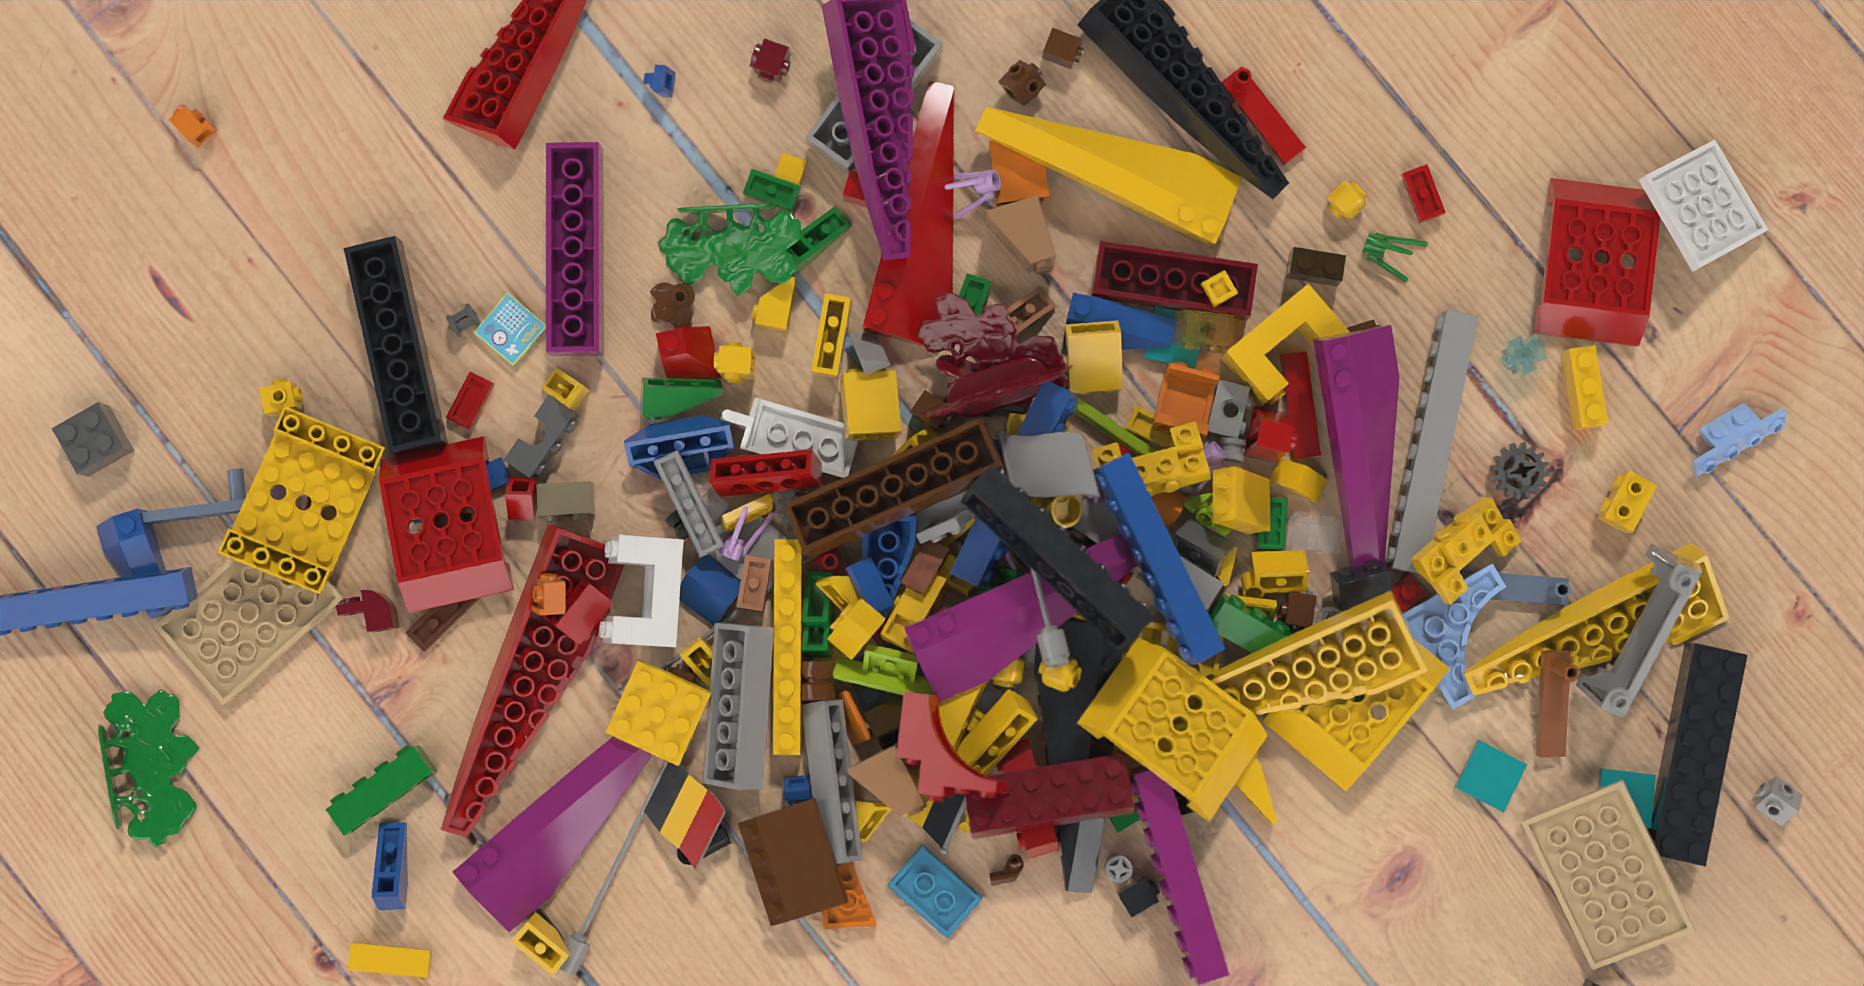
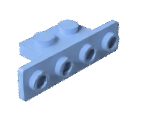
(1733, 434)

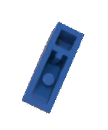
(390, 868)

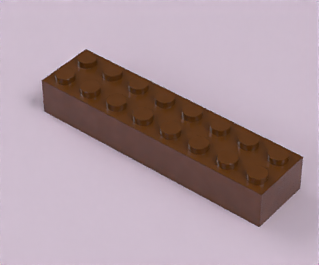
(893, 488)

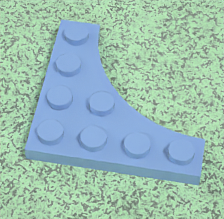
(1446, 627)

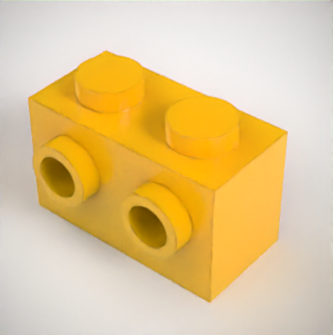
(735, 362)
(1626, 501)

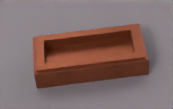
(925, 567)

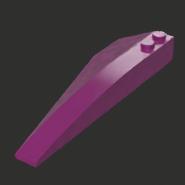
(873, 74)
(995, 628)
(539, 846)

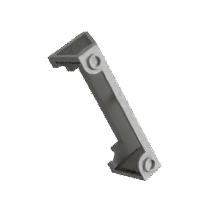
(1617, 688)

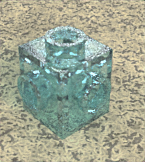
(1523, 354)

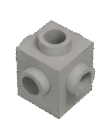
(1778, 800)

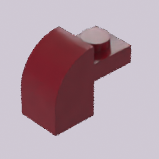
(377, 608)

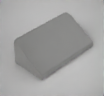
(869, 351)

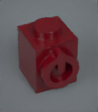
(770, 61)

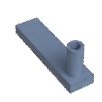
(237, 496)
(1531, 588)

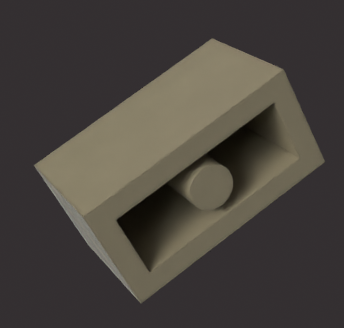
(565, 499)

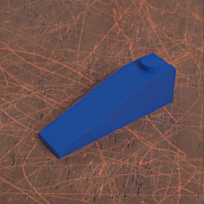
(1137, 327)
(132, 547)
(890, 551)

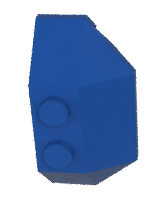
(695, 437)

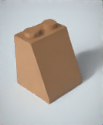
(1024, 233)
(891, 781)

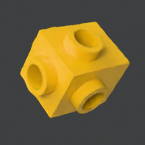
(281, 394)

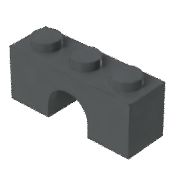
(532, 458)

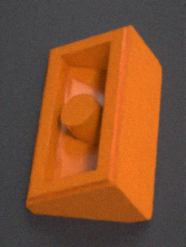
(855, 724)

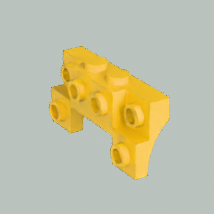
(1170, 467)
(1460, 543)
(914, 607)

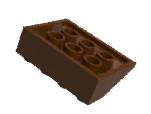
(793, 862)

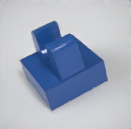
(661, 81)
(796, 788)

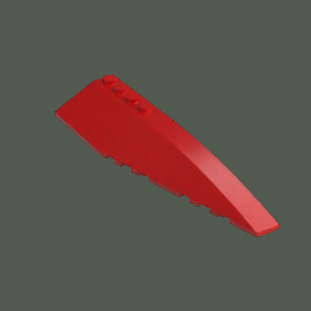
(527, 675)

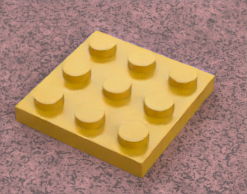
(658, 712)

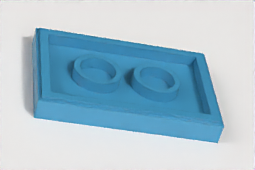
(934, 891)

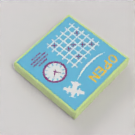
(510, 329)

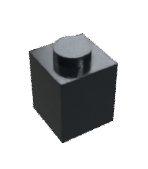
(1139, 895)

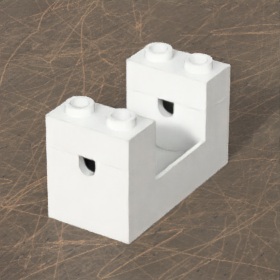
(660, 594)

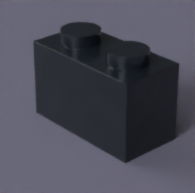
(1359, 584)

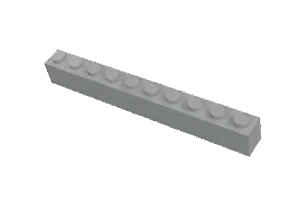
(1433, 438)

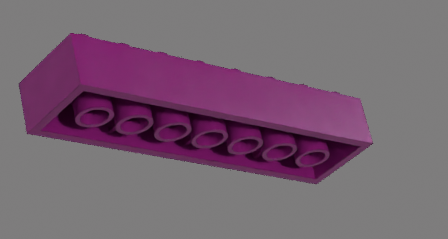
(574, 249)
(1179, 876)

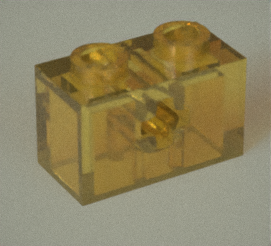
(1218, 328)

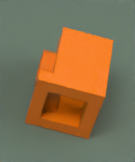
(192, 125)
(549, 595)

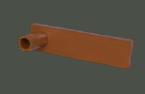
(1555, 679)

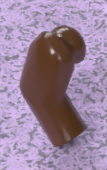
(1010, 871)

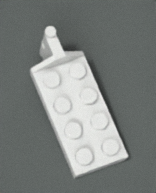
(785, 429)

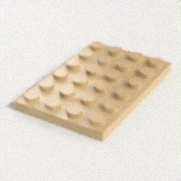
(243, 625)
(1608, 875)

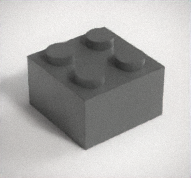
(92, 439)

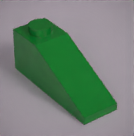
(818, 237)
(671, 396)

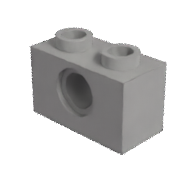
(1235, 395)

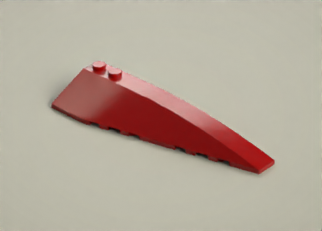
(511, 78)
(909, 286)

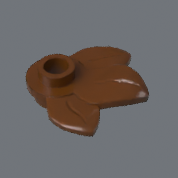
(668, 305)

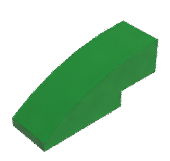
(817, 618)

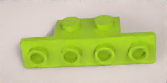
(883, 670)

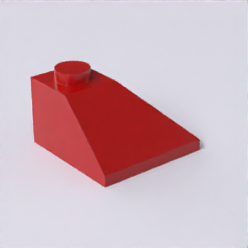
(688, 353)

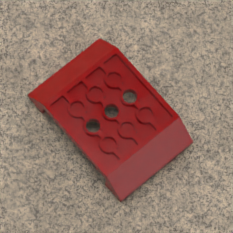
(1591, 298)
(450, 561)

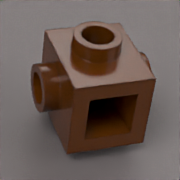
(1022, 82)

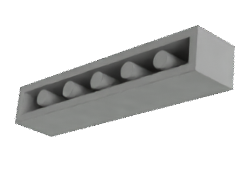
(829, 776)

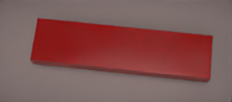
(1300, 404)

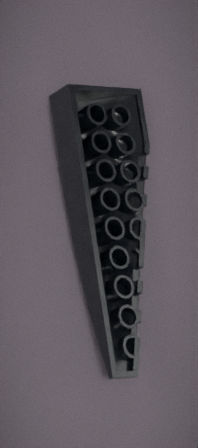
(1171, 72)
(1070, 742)

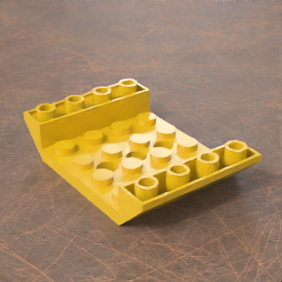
(310, 462)
(1139, 710)
(1343, 735)

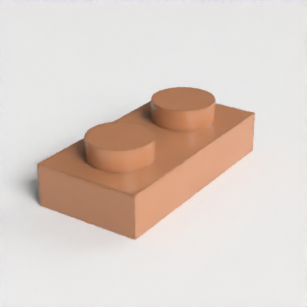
(754, 583)

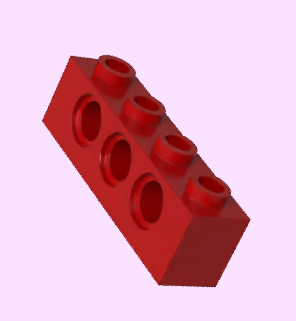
(765, 473)

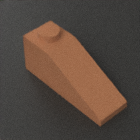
(1030, 310)

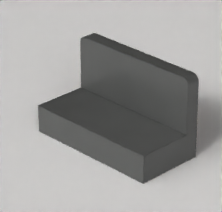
(1202, 546)

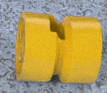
(1061, 509)

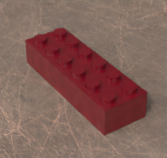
(1169, 279)
(1052, 797)

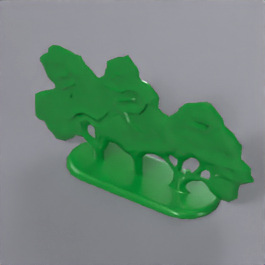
(735, 250)
(152, 760)

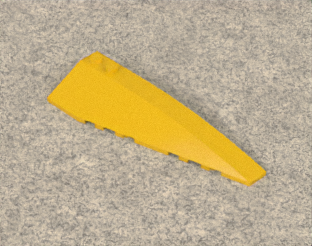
(1147, 178)
(1599, 626)
(1334, 659)

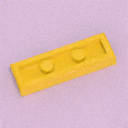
(389, 959)

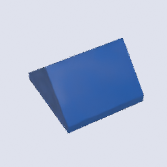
(709, 589)

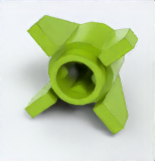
(1204, 515)

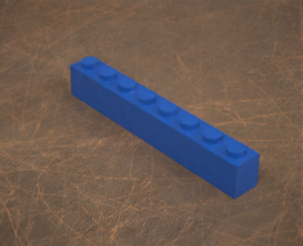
(982, 547)
(1158, 559)
(97, 599)

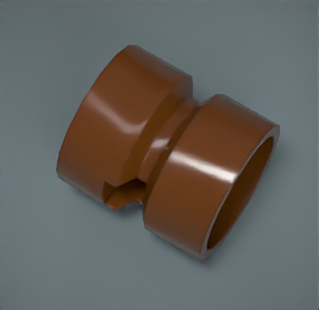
(817, 681)

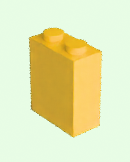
(1095, 357)
(870, 405)
(1241, 500)

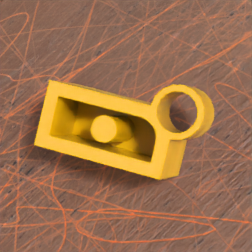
(1276, 573)
(855, 627)

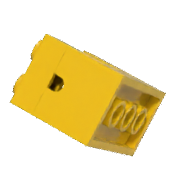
(1248, 356)

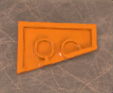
(856, 912)

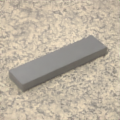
(689, 503)

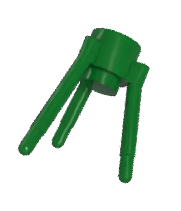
(1378, 243)

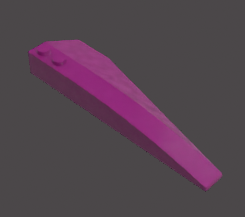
(1360, 409)

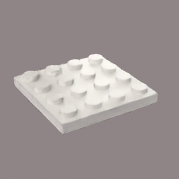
(1703, 205)

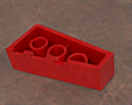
(1035, 841)

